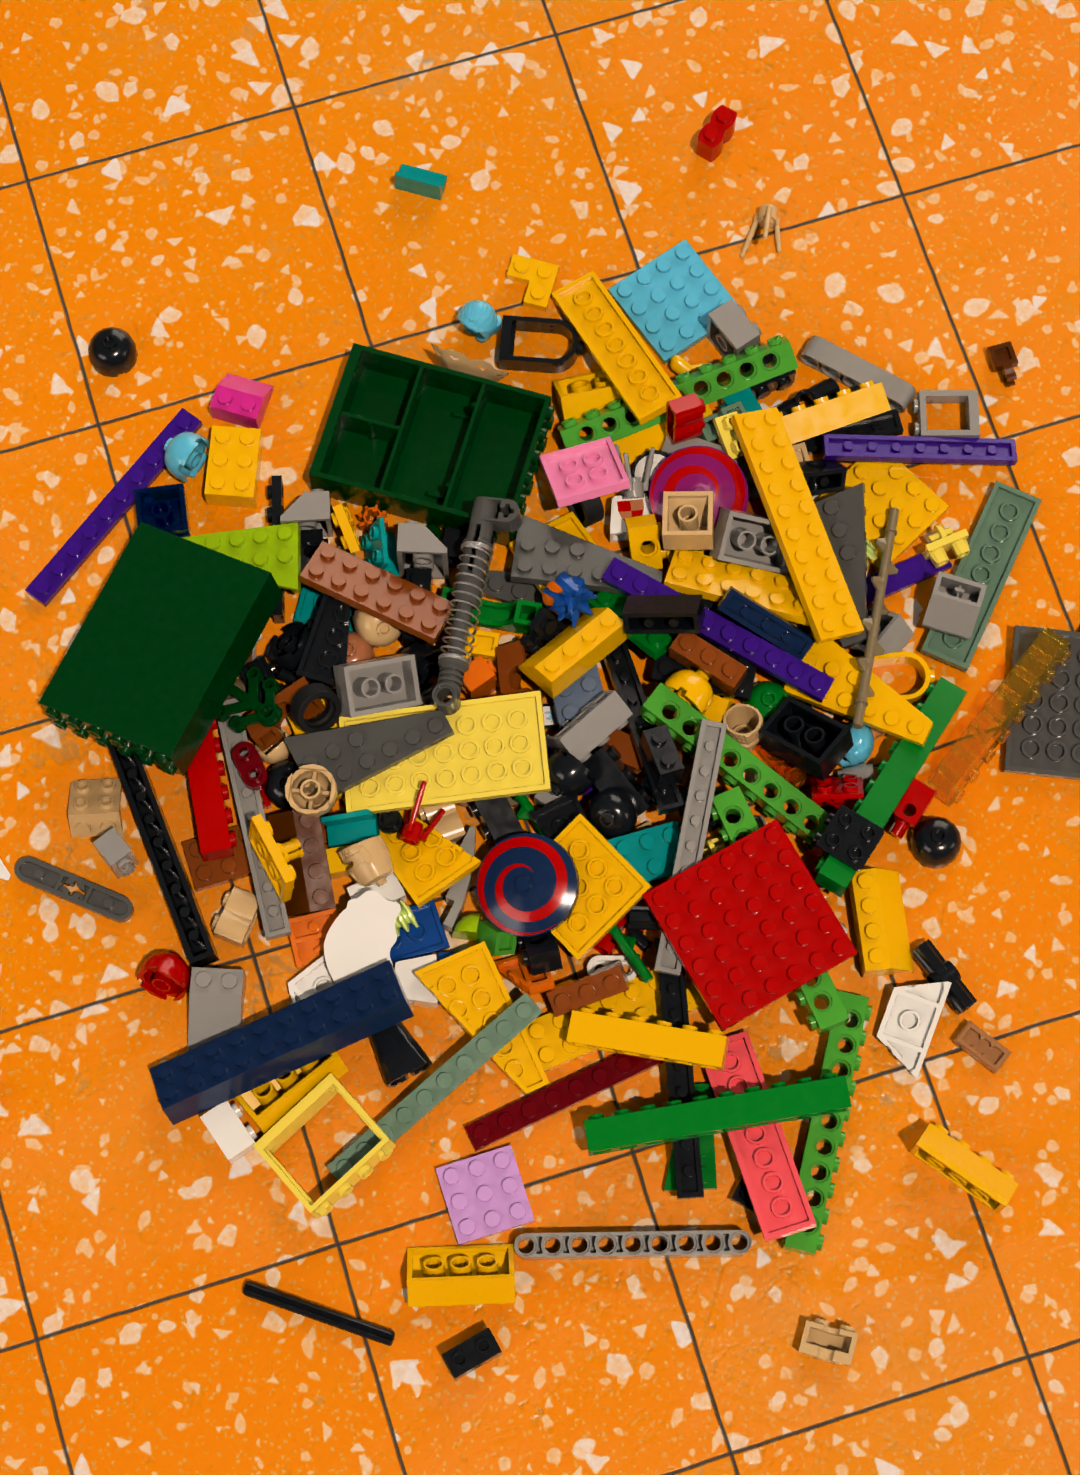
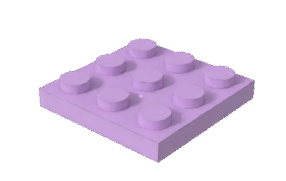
(484, 1195)

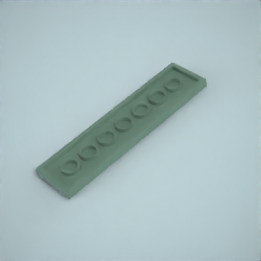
(989, 562)

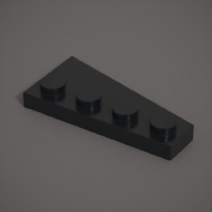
(326, 643)
(557, 816)

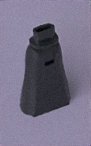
(398, 1054)

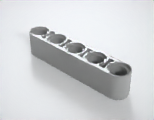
(853, 370)

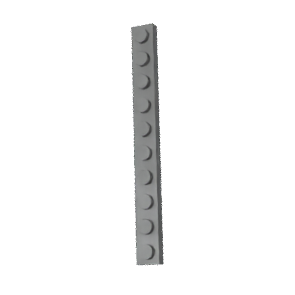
(250, 804)
(694, 820)

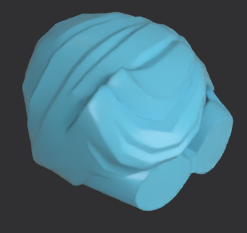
(480, 319)
(862, 747)

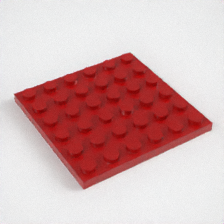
(749, 925)

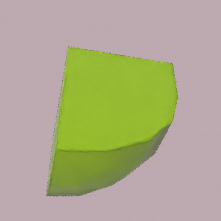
(467, 927)

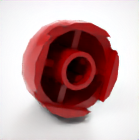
(165, 975)

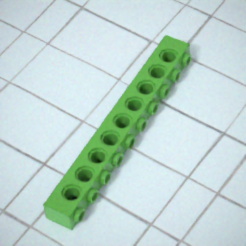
(782, 362)
(744, 761)
(857, 1008)
(822, 1020)

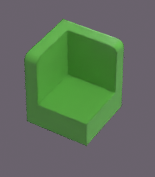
(497, 941)

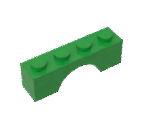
(507, 616)

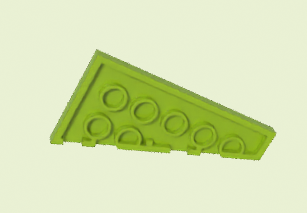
(267, 547)

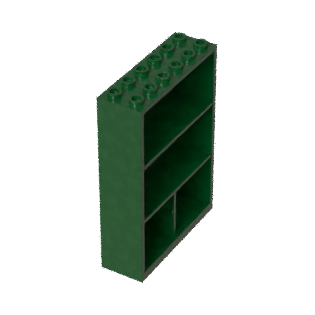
(429, 440)
(161, 649)

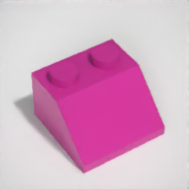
(241, 401)

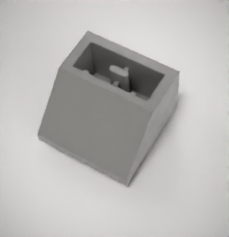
(954, 605)

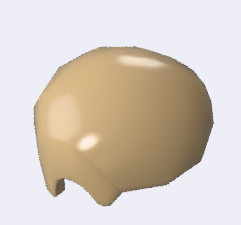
(277, 752)

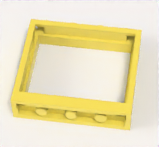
(296, 1119)

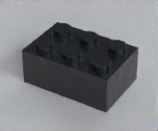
(806, 738)

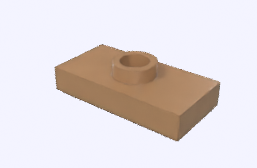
(982, 1047)

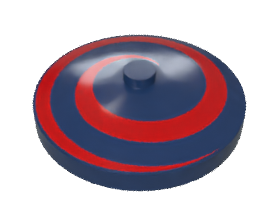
(527, 885)

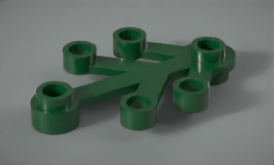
(266, 714)

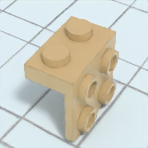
(95, 807)

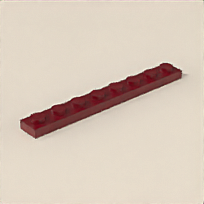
(556, 1098)

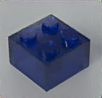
(164, 508)

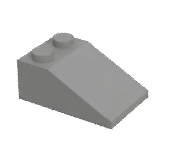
(215, 1003)

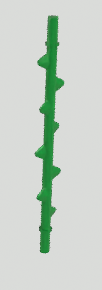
(626, 943)

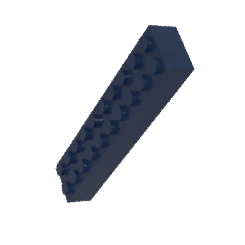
(280, 1042)

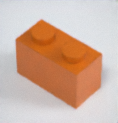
(479, 679)

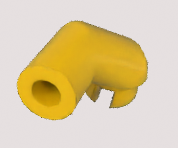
(680, 365)

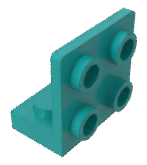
(380, 547)

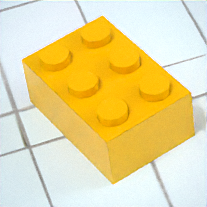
(234, 466)

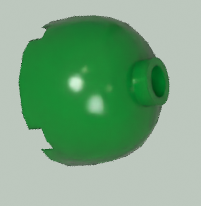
(767, 698)

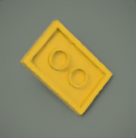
(275, 856)

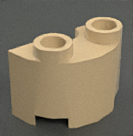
(828, 1343)

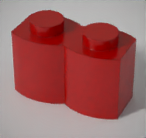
(716, 133)
(684, 418)

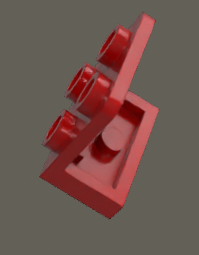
(837, 791)

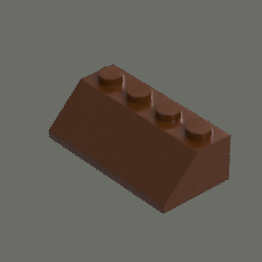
(313, 881)

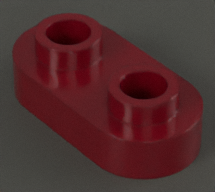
(249, 764)

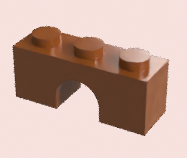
(508, 660)
(721, 668)
(268, 736)
(589, 989)

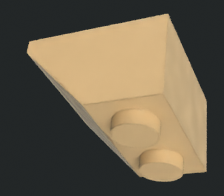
(688, 520)

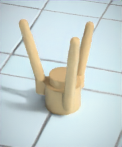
(766, 219)

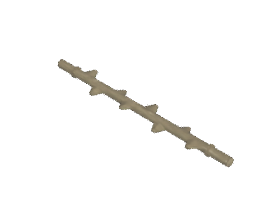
(872, 624)

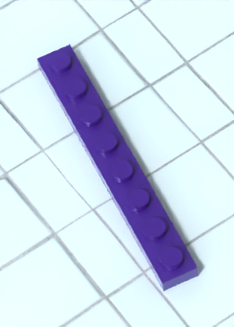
(919, 449)

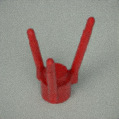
(412, 830)

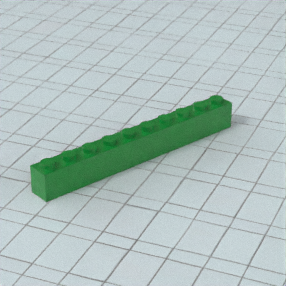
(895, 777)
(716, 1115)

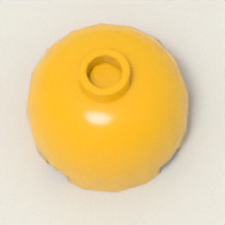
(692, 688)

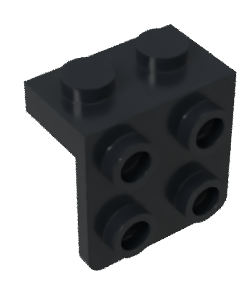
(847, 838)

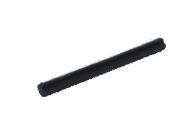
(318, 1313)

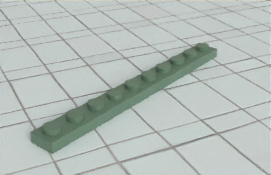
(442, 1081)

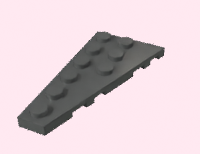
(845, 526)
(546, 552)
(369, 748)

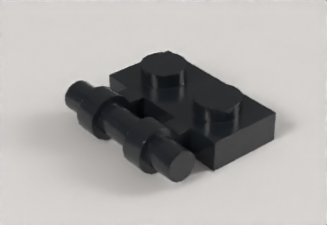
(545, 627)

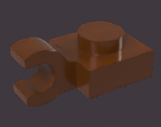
(1004, 359)

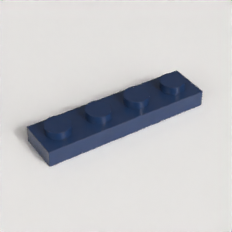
(765, 623)

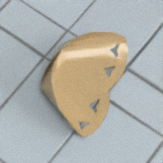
(467, 366)

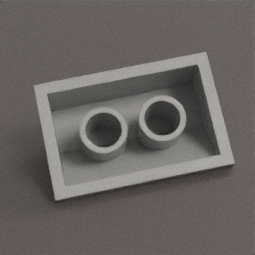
(420, 549)

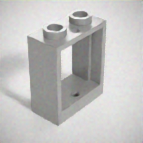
(969, 397)

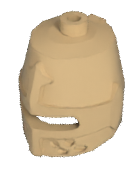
(743, 724)
(370, 861)

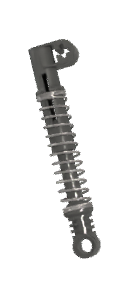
(476, 550)

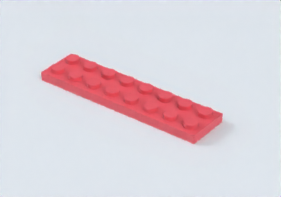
(763, 1151)

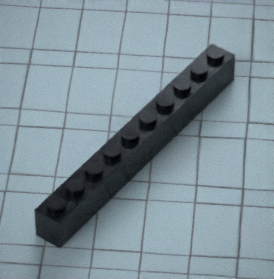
(166, 859)

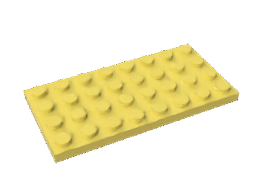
(492, 755)

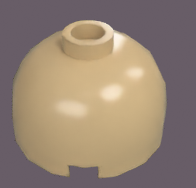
(373, 630)
(311, 790)

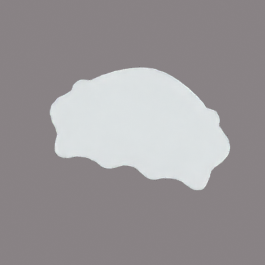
(361, 936)

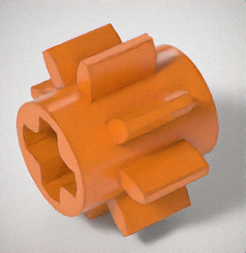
(372, 512)

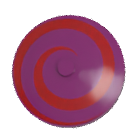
(700, 470)

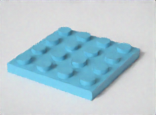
(671, 300)

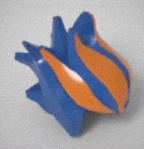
(567, 597)

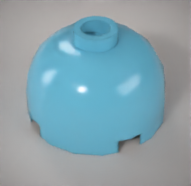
(185, 454)

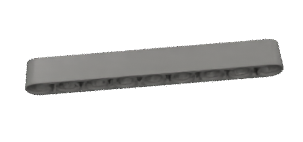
(644, 1238)

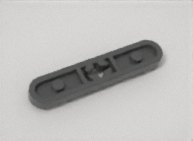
(97, 898)

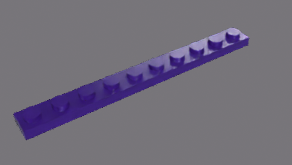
(108, 513)
(729, 635)

